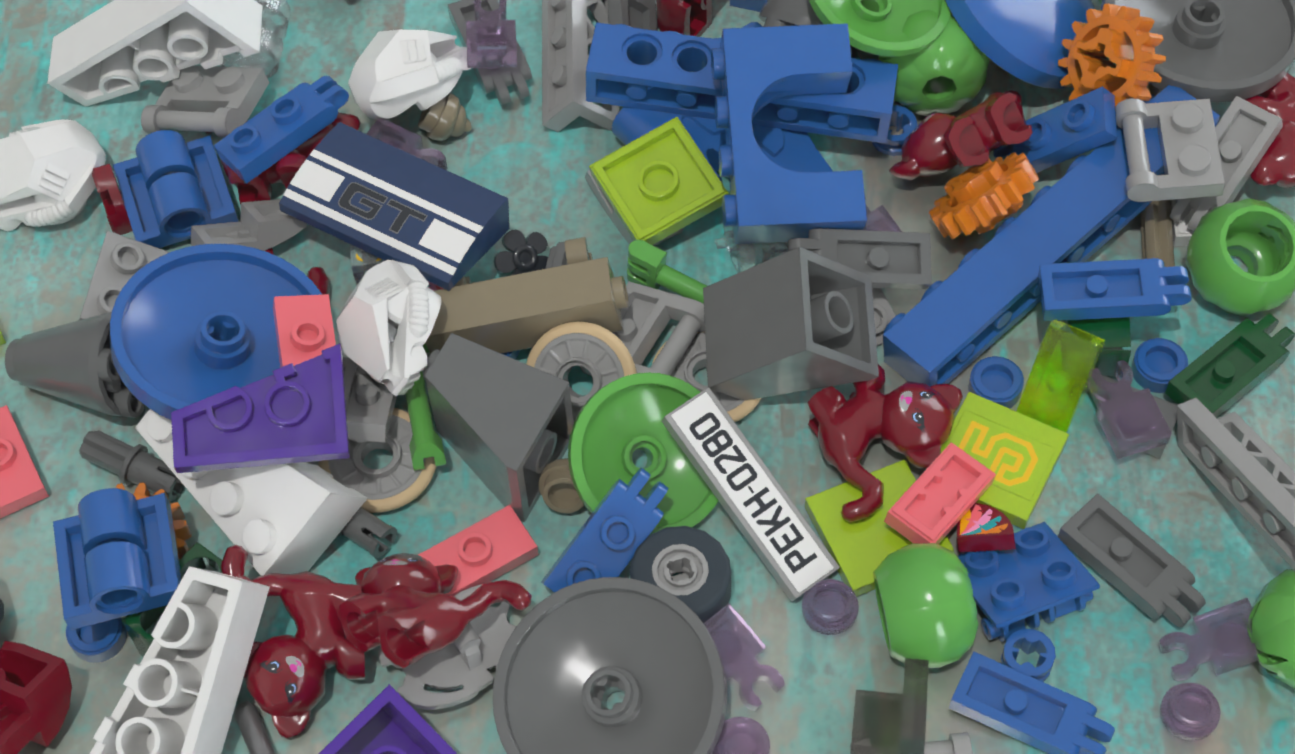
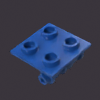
(1027, 582)

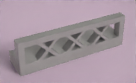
(564, 62)
(1243, 471)

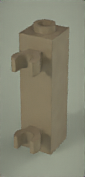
(522, 307)

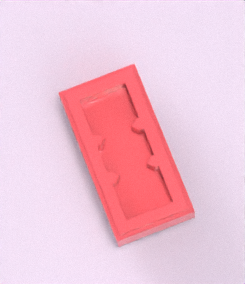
(302, 327)
(18, 474)
(940, 497)
(485, 549)

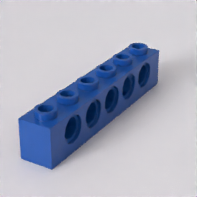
(675, 76)

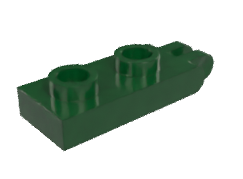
(1232, 365)

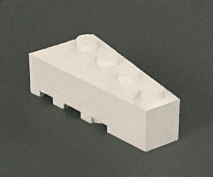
(149, 41)
(273, 511)
(191, 672)

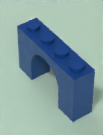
(755, 69)

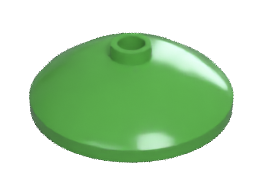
(878, 24)
(629, 418)

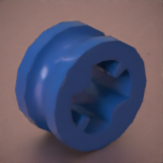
(901, 119)
(1029, 641)

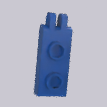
(281, 127)
(1067, 130)
(1111, 289)
(609, 534)
(1028, 709)

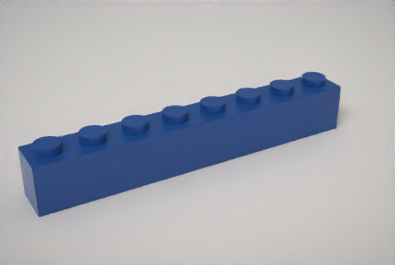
(1001, 279)

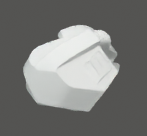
(406, 70)
(53, 166)
(389, 324)

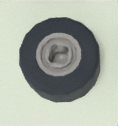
(701, 558)

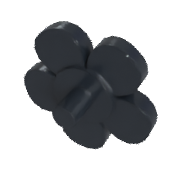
(523, 253)

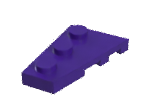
(270, 422)

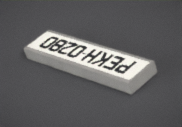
(750, 494)

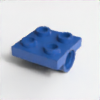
(173, 188)
(116, 557)

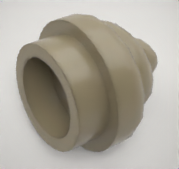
(445, 119)
(558, 487)

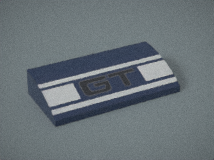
(396, 205)

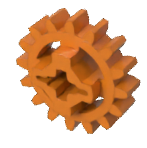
(1126, 41)
(983, 195)

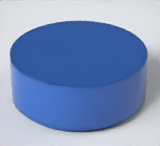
(1157, 363)
(997, 380)
(98, 641)

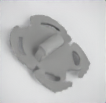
(460, 664)

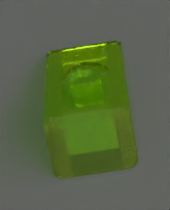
(1060, 375)

